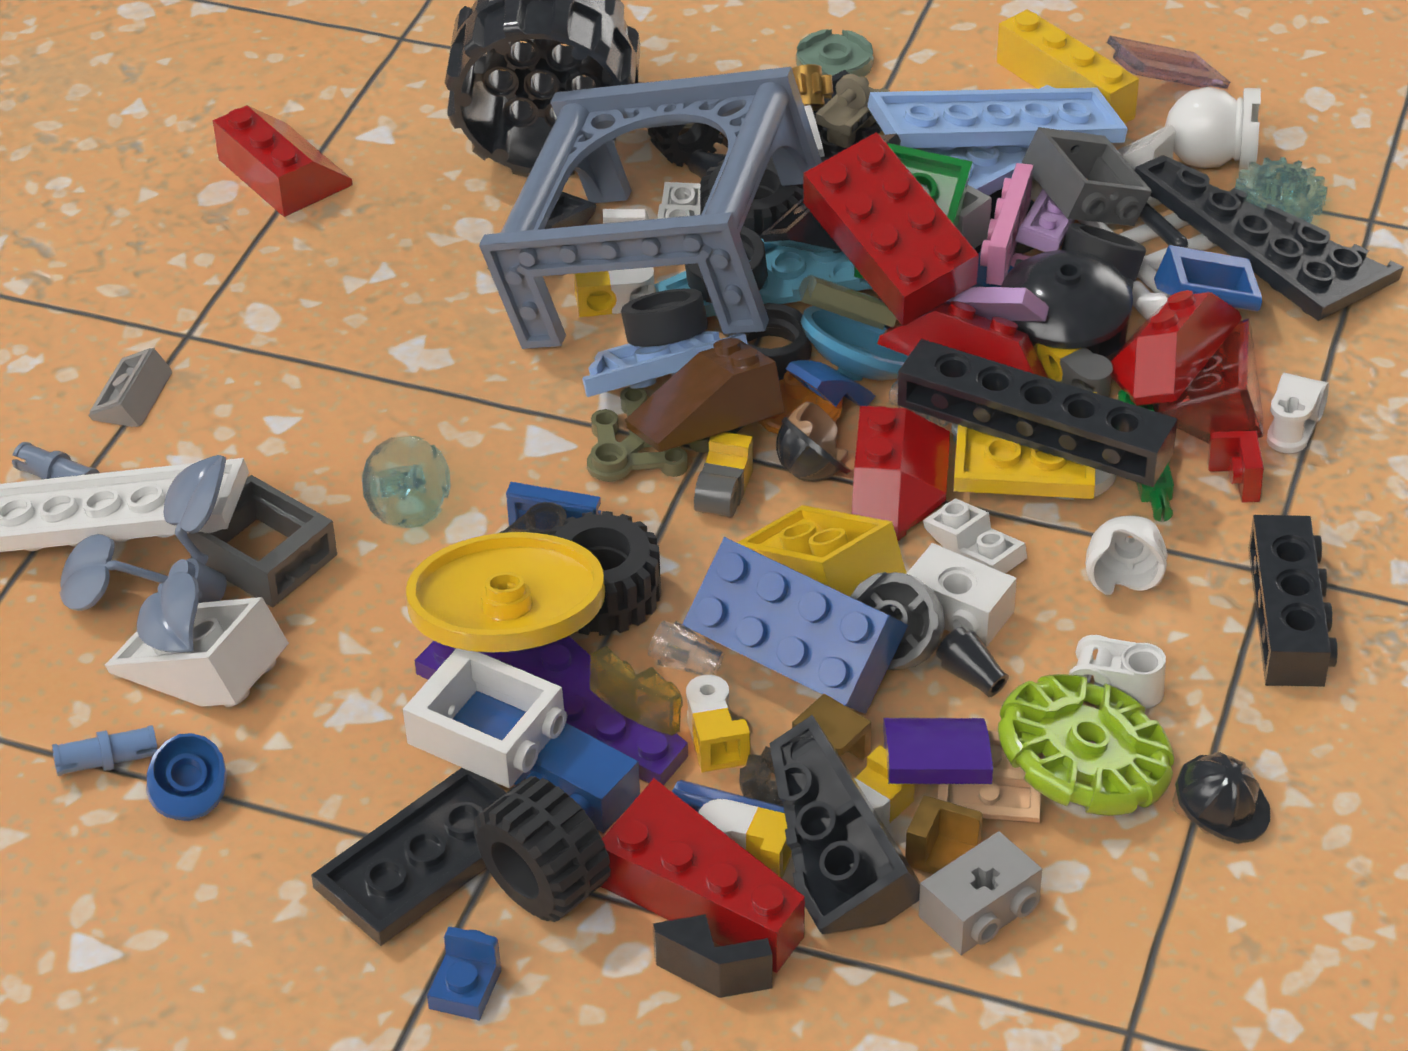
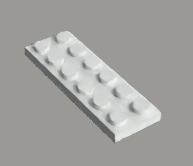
(108, 504)

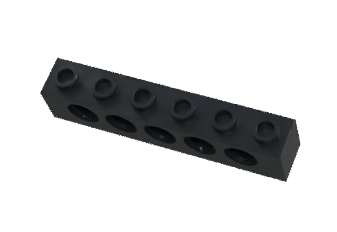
(1037, 412)

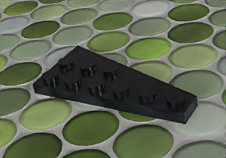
(1281, 247)

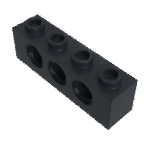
(1290, 601)

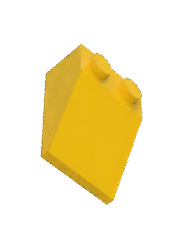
(830, 546)

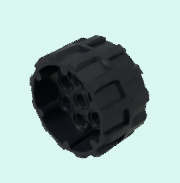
(489, 100)

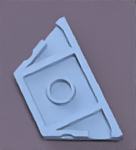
(642, 365)

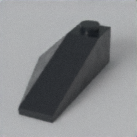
(836, 839)

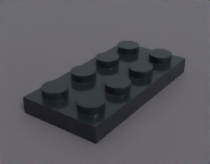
(410, 858)

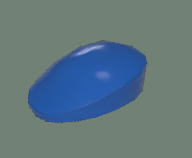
(186, 777)

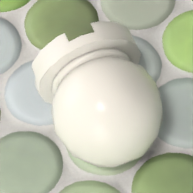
(1216, 127)

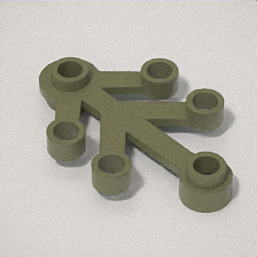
(615, 459)

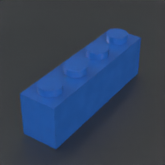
(586, 769)

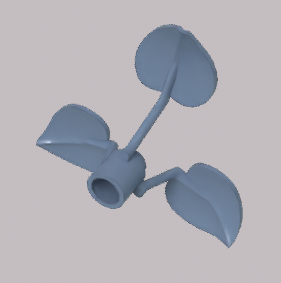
(168, 615)

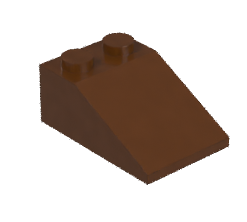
(710, 396)

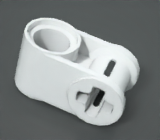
(1296, 411)
(1126, 665)

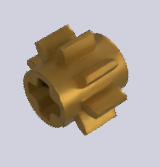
(813, 85)

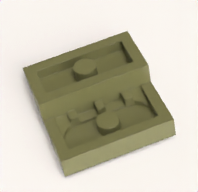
(845, 302)

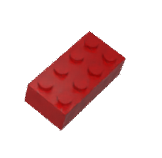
(890, 228)

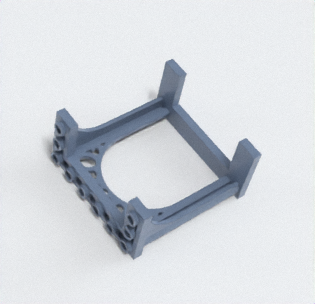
(582, 140)

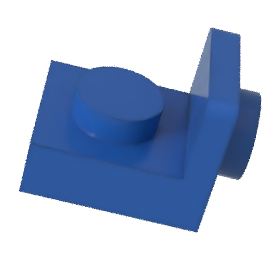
(466, 973)

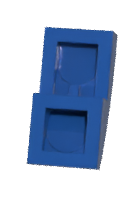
(829, 383)

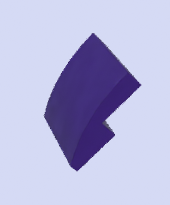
(937, 751)

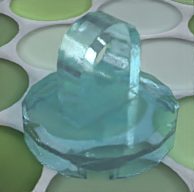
(406, 481)

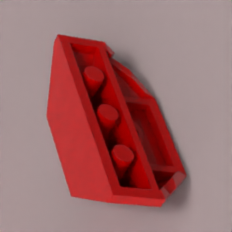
(963, 330)
(1173, 346)
(899, 466)

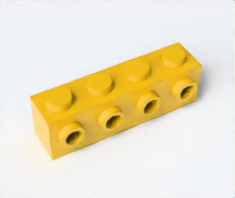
(1052, 57)

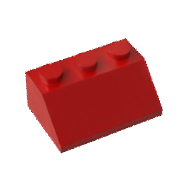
(276, 160)

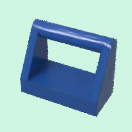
(1205, 271)

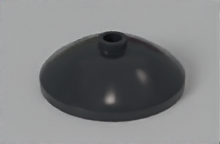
(1084, 297)

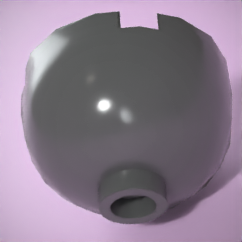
(912, 603)

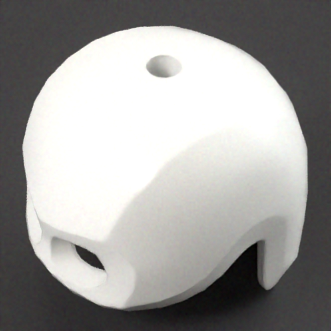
(1124, 560)

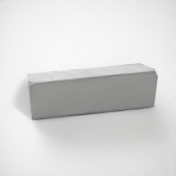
(132, 389)

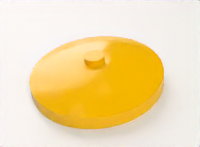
(505, 592)

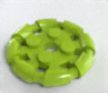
(1109, 778)

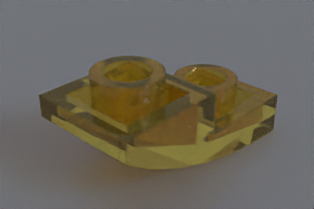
(640, 696)

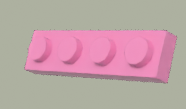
(1003, 229)

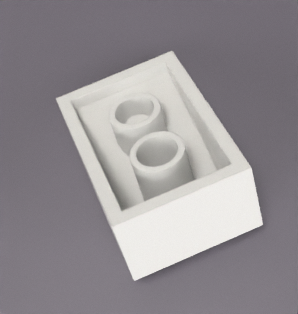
(231, 651)

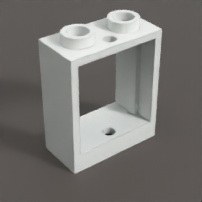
(462, 674)

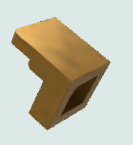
(841, 725)
(941, 834)

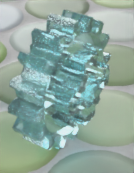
(1284, 187)

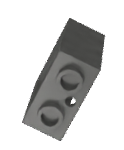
(1113, 187)
(287, 566)

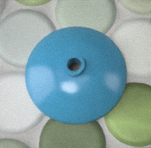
(851, 345)

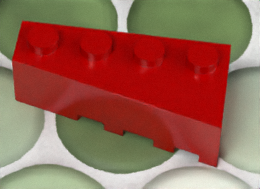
(687, 867)

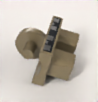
(847, 110)

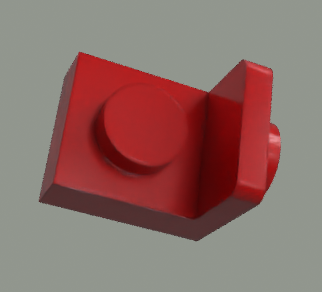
(1241, 456)

